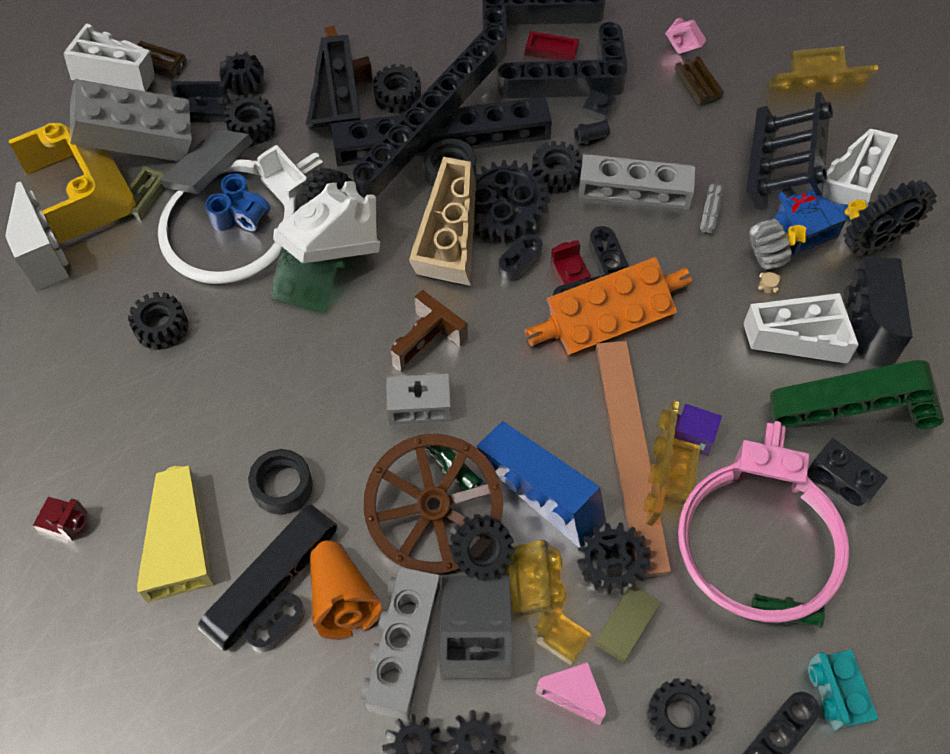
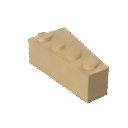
(446, 231)

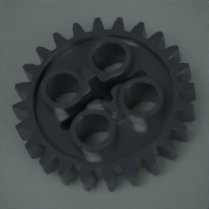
(511, 187)
(890, 217)

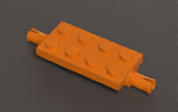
(609, 306)

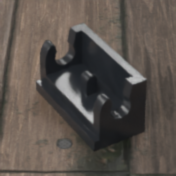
(205, 98)

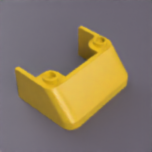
(94, 197)

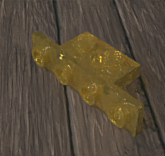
(820, 65)
(674, 468)

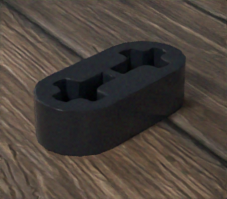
(516, 254)
(269, 617)

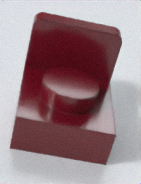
(568, 263)
(61, 518)

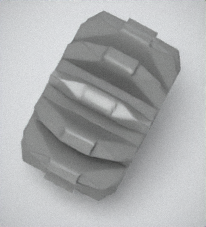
(770, 244)

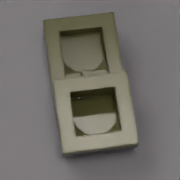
(627, 623)

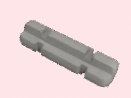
(712, 208)

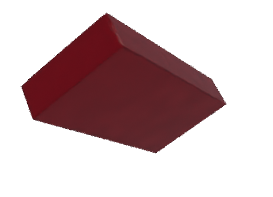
(551, 47)

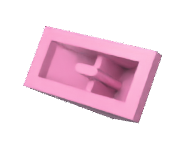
(575, 691)

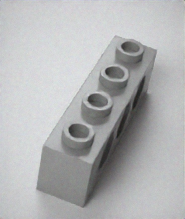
(637, 181)
(398, 697)

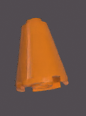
(340, 593)

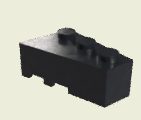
(334, 85)

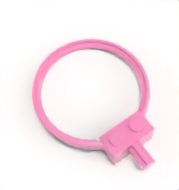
(778, 463)

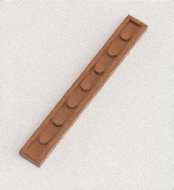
(630, 449)

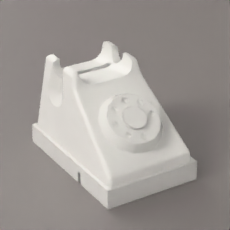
(331, 226)

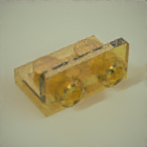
(536, 578)

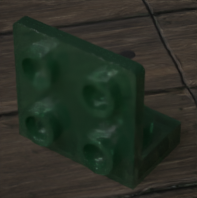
(305, 283)

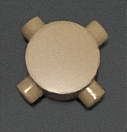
(769, 282)

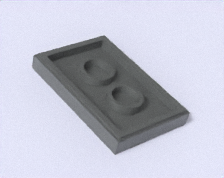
(206, 161)

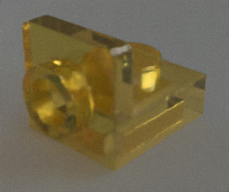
(561, 635)

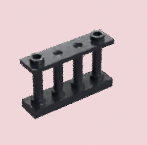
(765, 144)

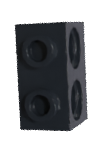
(845, 476)

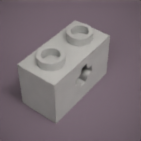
(406, 408)

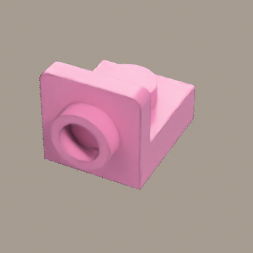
(685, 35)

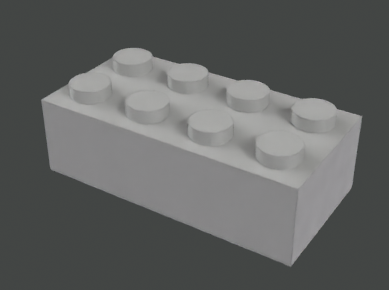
(129, 121)

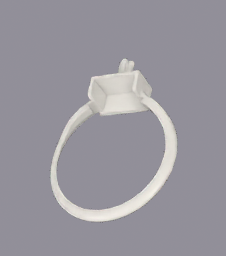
(282, 179)

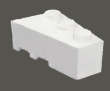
(108, 61)
(861, 168)
(802, 327)

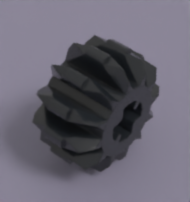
(241, 73)
(475, 727)
(413, 732)

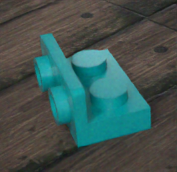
(842, 690)

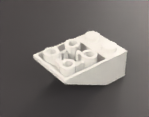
(33, 243)

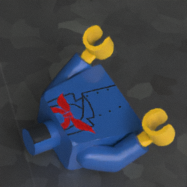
(813, 219)

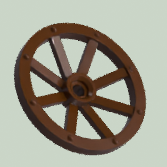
(423, 497)

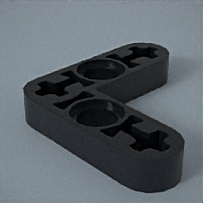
(613, 251)

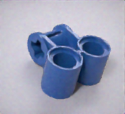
(236, 205)

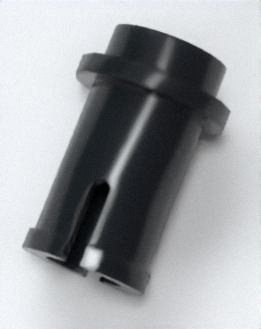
(589, 132)

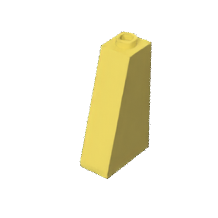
(175, 539)

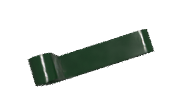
(860, 393)

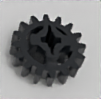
(616, 572)

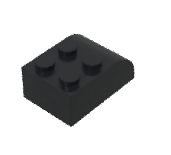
(879, 310)

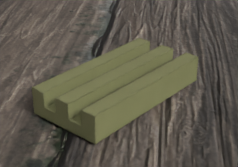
(146, 194)

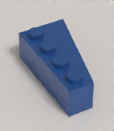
(545, 483)

